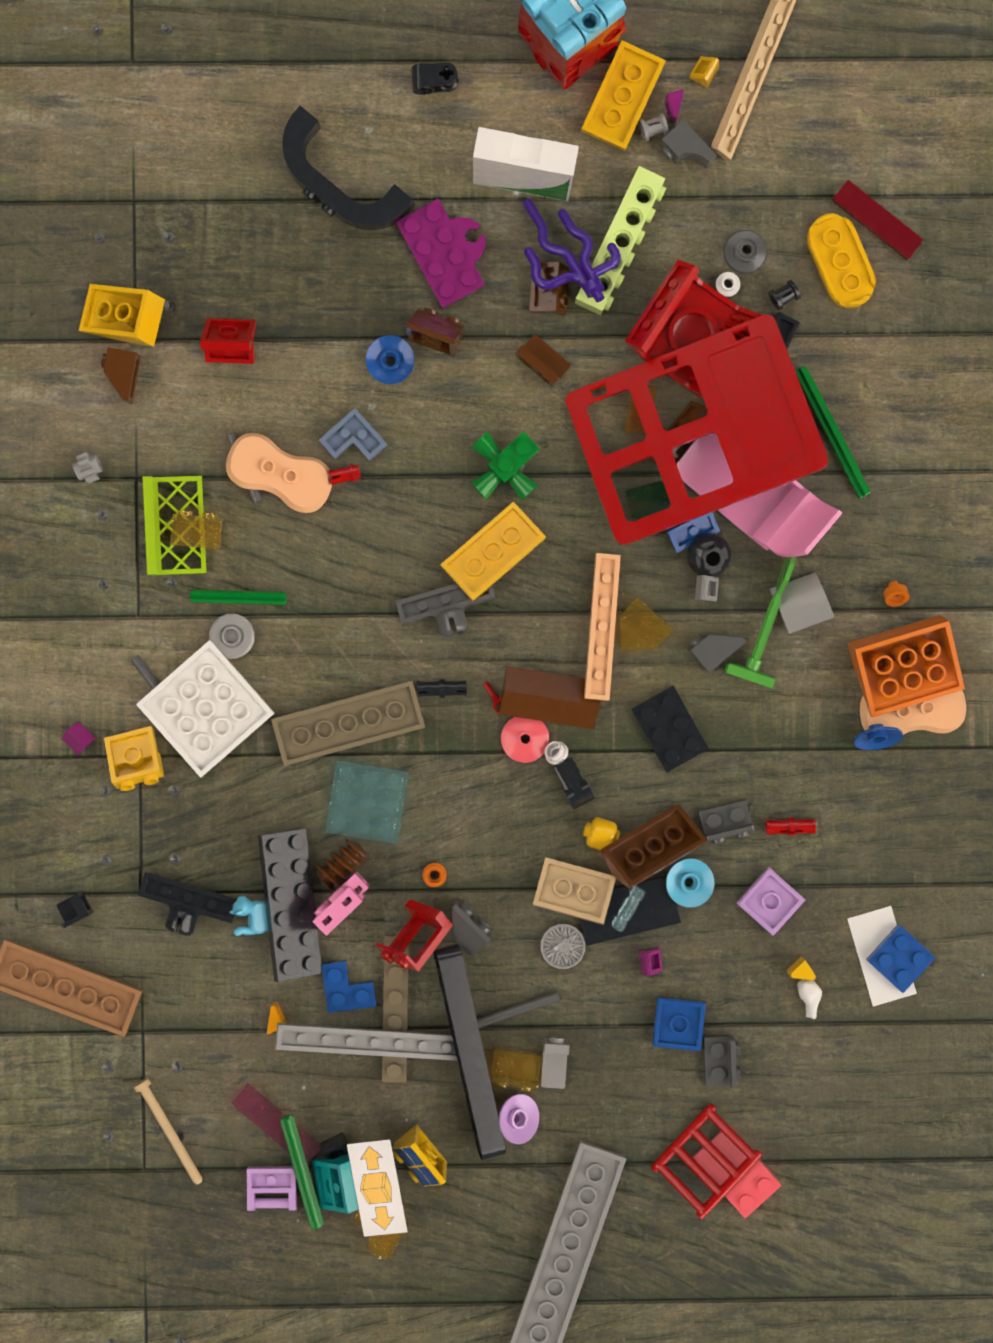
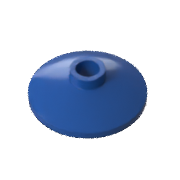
(388, 347)
(878, 737)

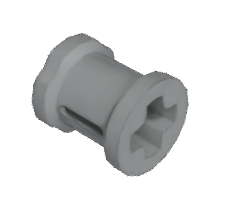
(653, 127)

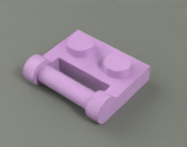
(271, 1180)

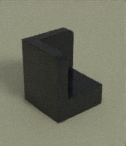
(74, 909)

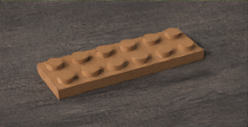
(67, 988)

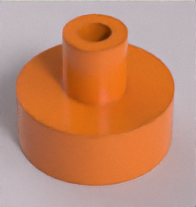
(896, 594)

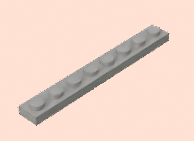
(364, 1041)

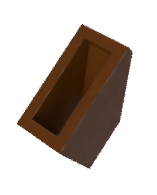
(122, 371)

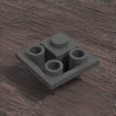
(467, 929)

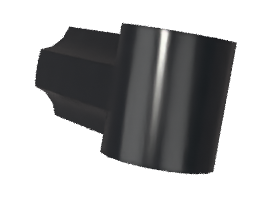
(575, 787)

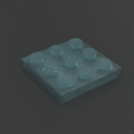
(367, 802)

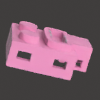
(339, 906)

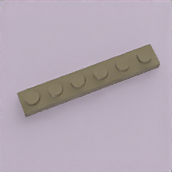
(395, 1013)

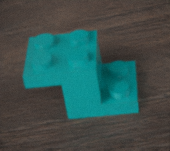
(335, 1184)

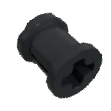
(776, 296)

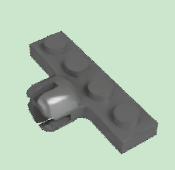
(444, 605)

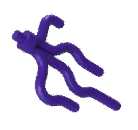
(585, 275)

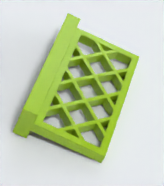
(152, 524)

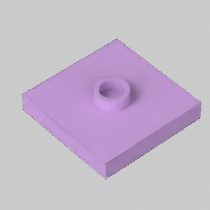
(770, 901)

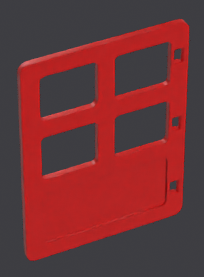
(751, 408)

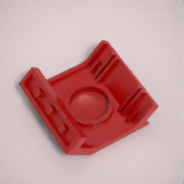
(682, 314)

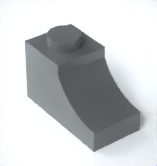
(684, 144)

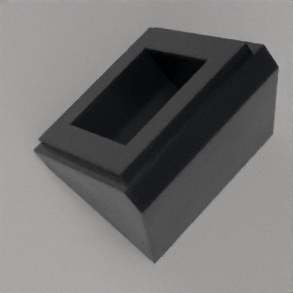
(335, 1146)

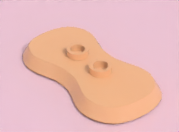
(261, 465)
(935, 715)

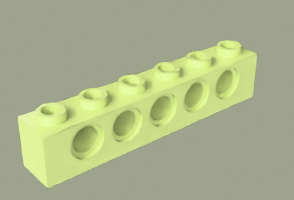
(642, 183)

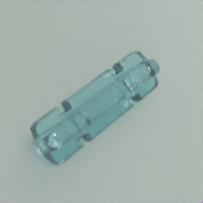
(628, 908)

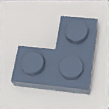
(353, 430)

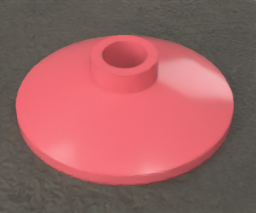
(521, 751)

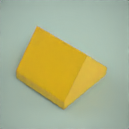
(705, 70)
(801, 970)

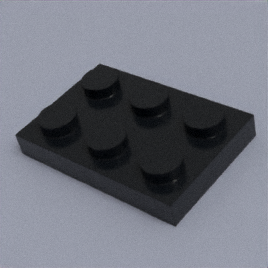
(669, 729)

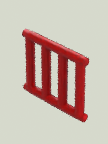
(736, 1174)

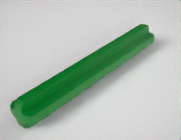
(238, 597)

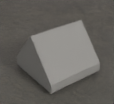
(706, 588)

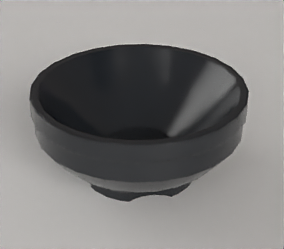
(701, 547)

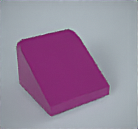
(673, 103)

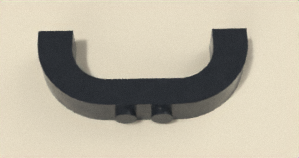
(373, 216)

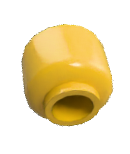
(600, 833)

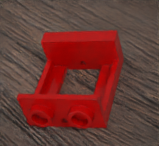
(421, 915)

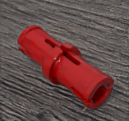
(790, 826)

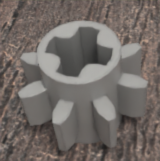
(87, 467)

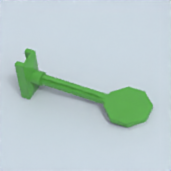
(751, 669)

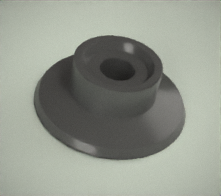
(740, 261)

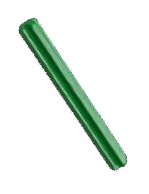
(301, 1171)

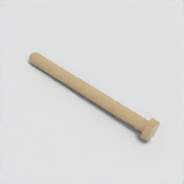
(143, 1087)

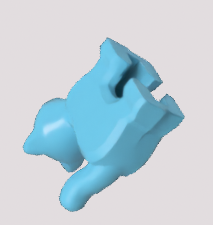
(256, 916)

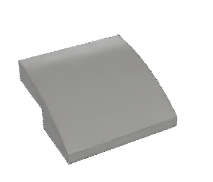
(803, 603)

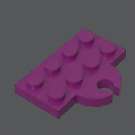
(444, 252)

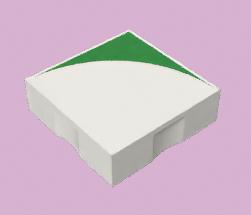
(524, 164)

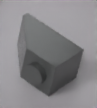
(714, 649)

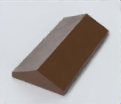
(547, 698)
(653, 846)

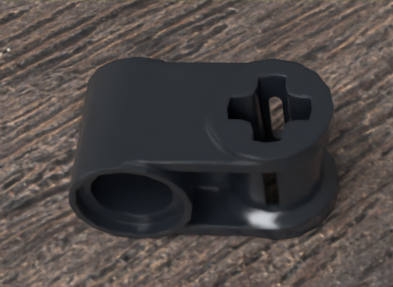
(430, 78)

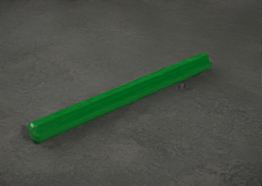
(832, 432)

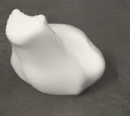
(811, 995)

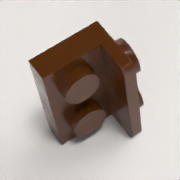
(551, 300)

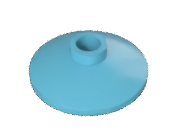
(701, 887)

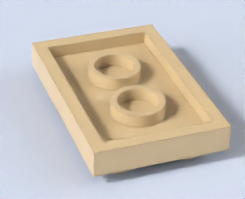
(574, 891)

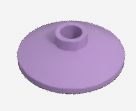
(525, 1122)

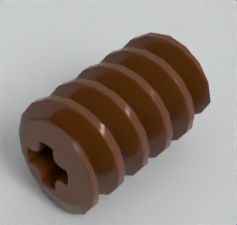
(341, 863)

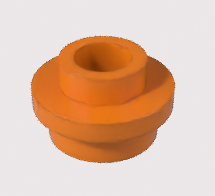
(434, 882)

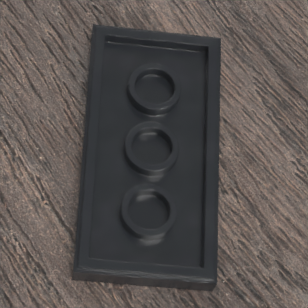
(653, 912)

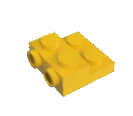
(133, 758)

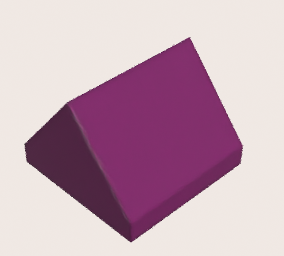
(78, 738)
(650, 961)

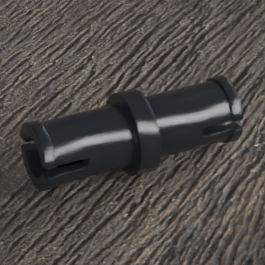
(442, 688)

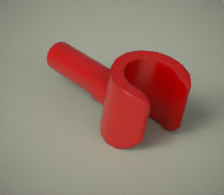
(495, 698)

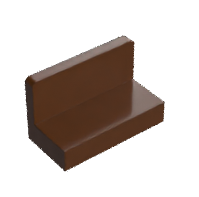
(543, 360)

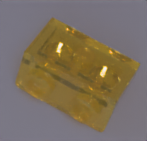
(196, 530)
(515, 1069)

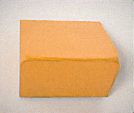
(276, 1016)

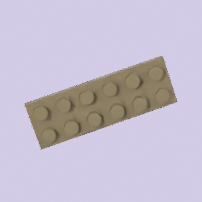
(348, 723)

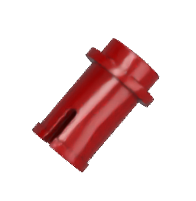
(349, 473)

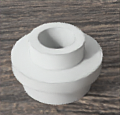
(720, 287)
(556, 752)

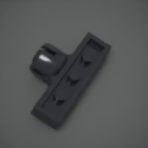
(186, 902)

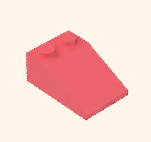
(752, 1188)

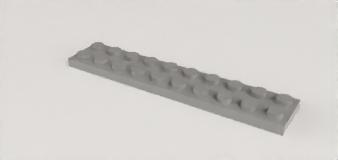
(569, 1245)

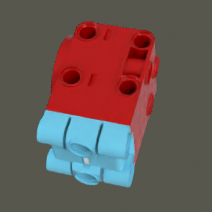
(571, 34)

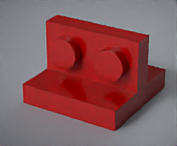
(229, 340)

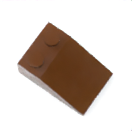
(435, 331)

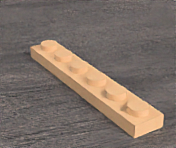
(602, 627)

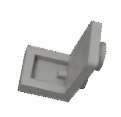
(554, 1062)

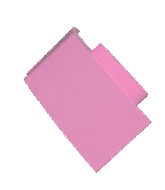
(781, 519)

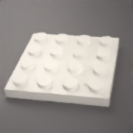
(205, 708)

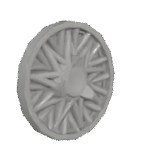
(232, 635)
(562, 946)

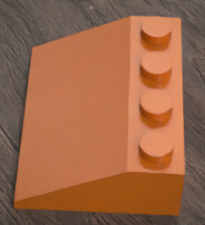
(907, 665)

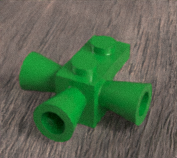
(505, 465)

